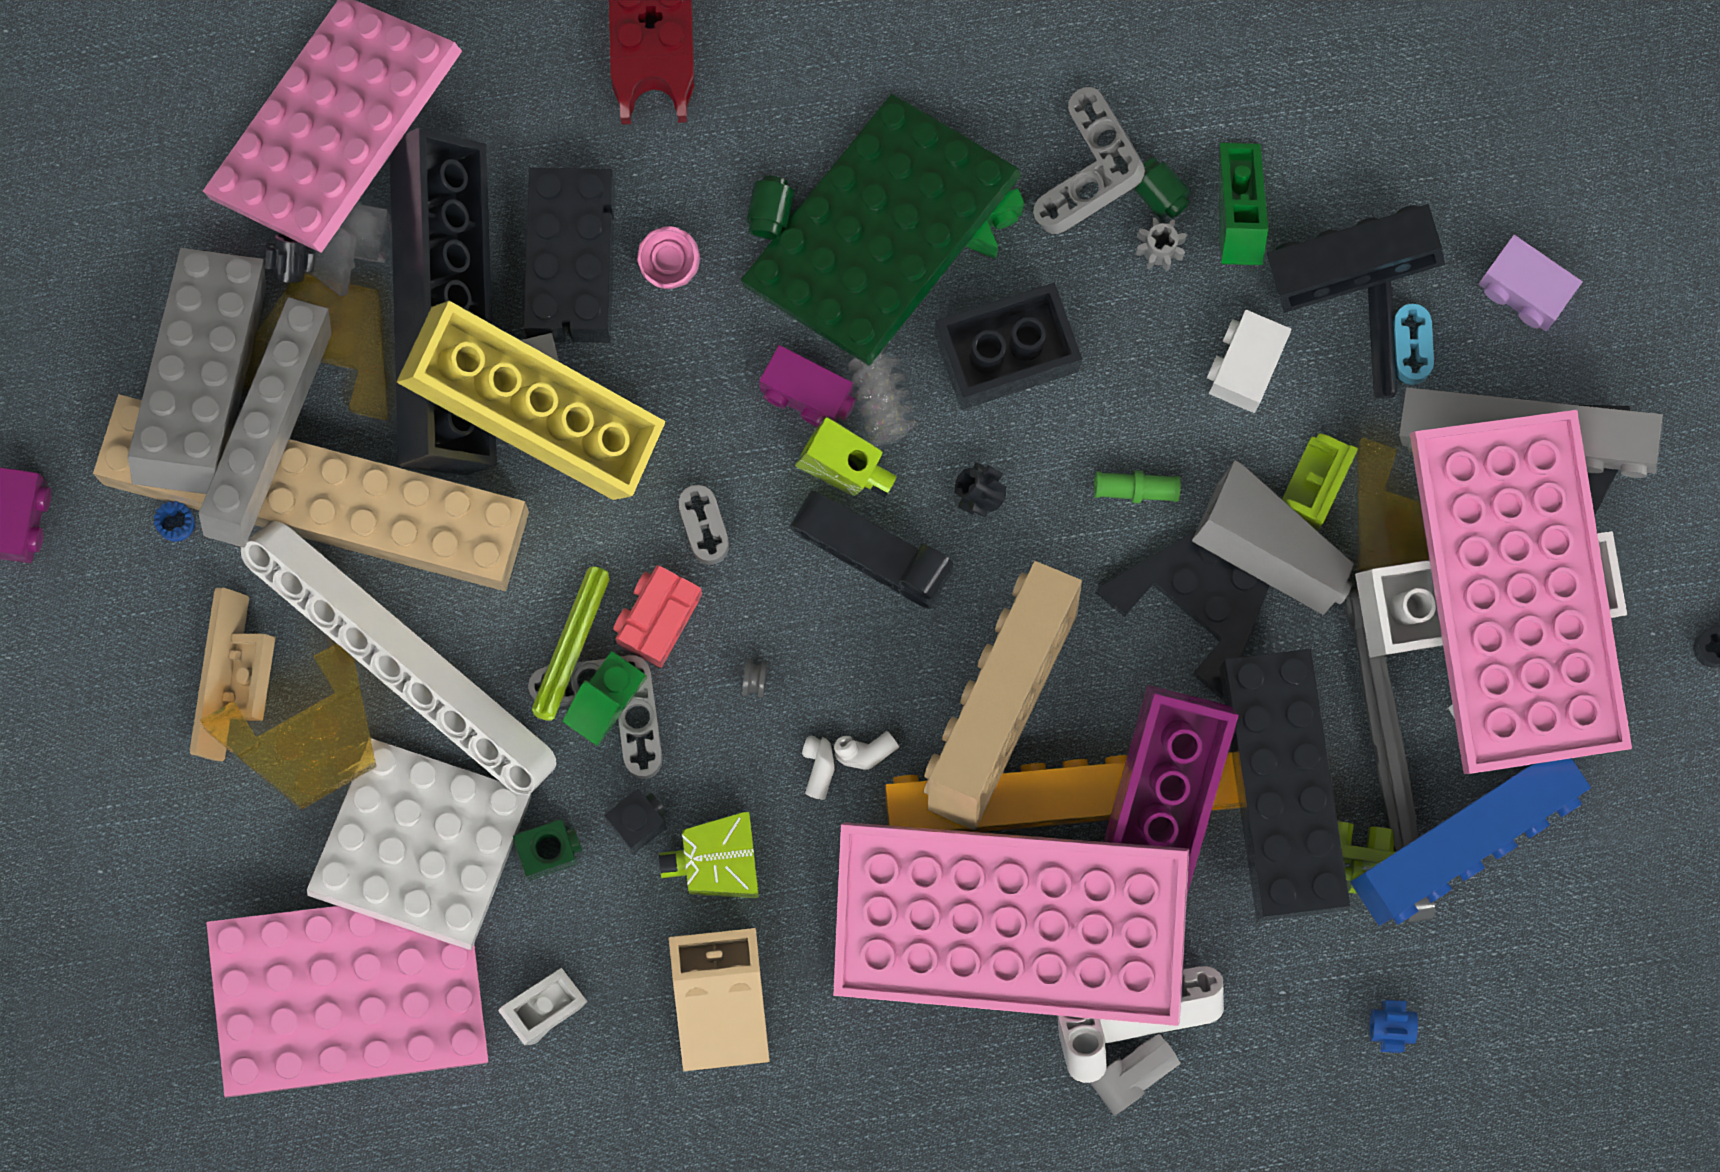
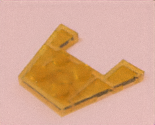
(353, 344)
(1388, 524)
(314, 748)

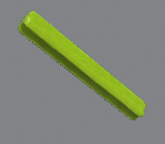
(570, 643)

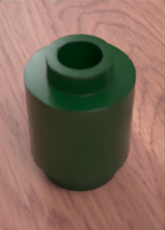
(1163, 190)
(769, 207)

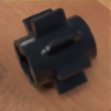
(289, 259)
(980, 489)

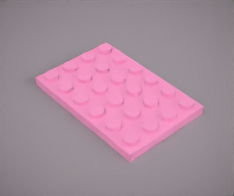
(332, 122)
(338, 1000)

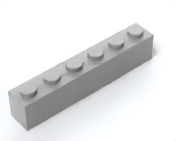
(265, 423)
(1609, 436)

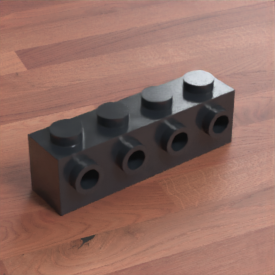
(1356, 257)

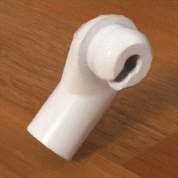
(823, 766)

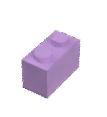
(1529, 284)

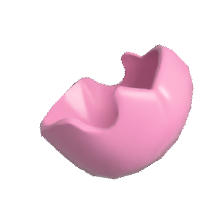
(668, 257)

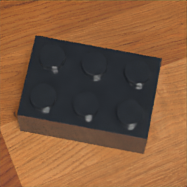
(1007, 346)

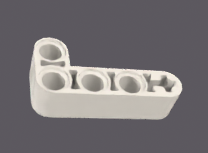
(1085, 1038)

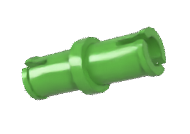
(1136, 486)

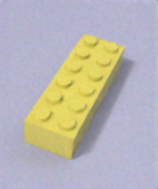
(531, 401)

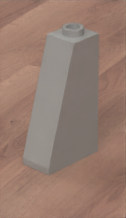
(1272, 541)

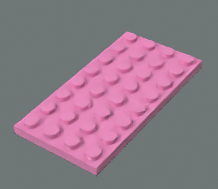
(1520, 591)
(1011, 923)

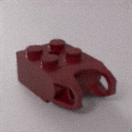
(651, 57)

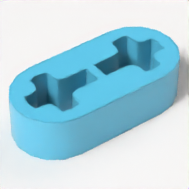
(1421, 343)

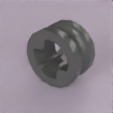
(754, 678)

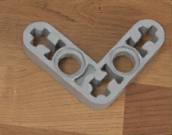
(1103, 171)
(643, 697)

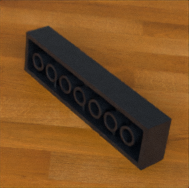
(436, 259)

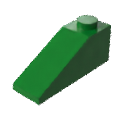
(1242, 204)

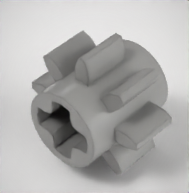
(1165, 232)

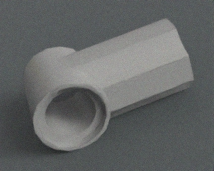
(1128, 1078)

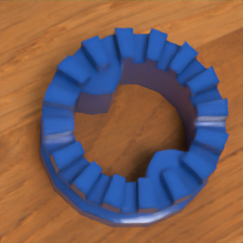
(172, 509)

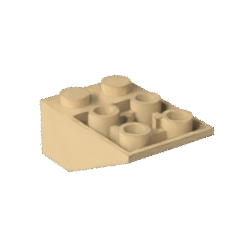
(719, 999)

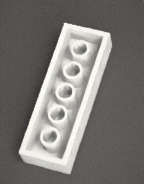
(1403, 610)

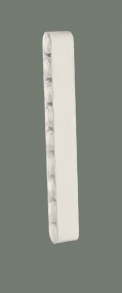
(399, 658)

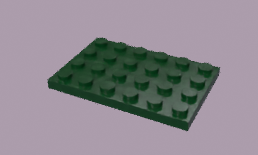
(881, 229)

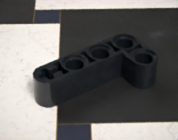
(872, 550)

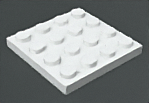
(420, 845)

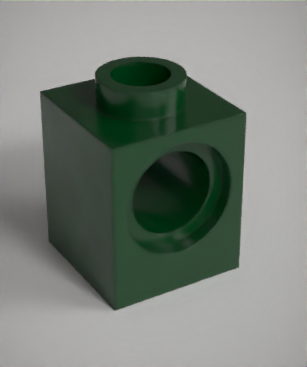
(528, 844)

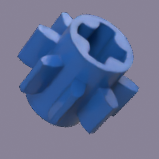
(1393, 1026)

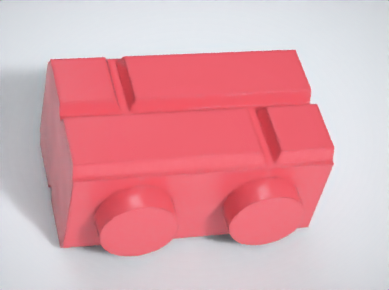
(657, 615)

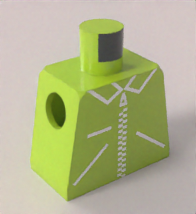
(828, 456)
(715, 858)

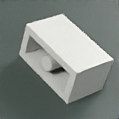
(1249, 361)

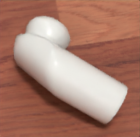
(864, 755)

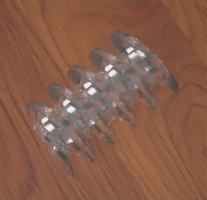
(882, 399)

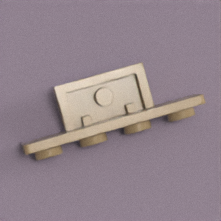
(233, 670)

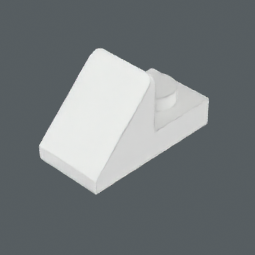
(542, 1007)

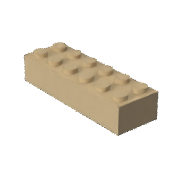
(1003, 695)

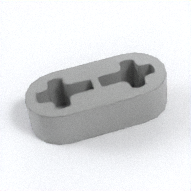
(694, 527)

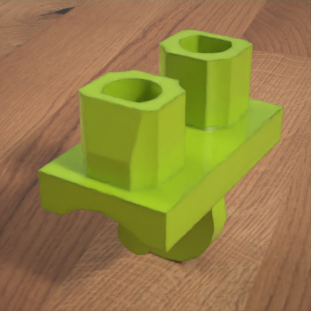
(1378, 848)

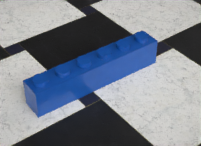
(1468, 837)

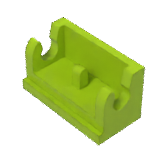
(1318, 478)

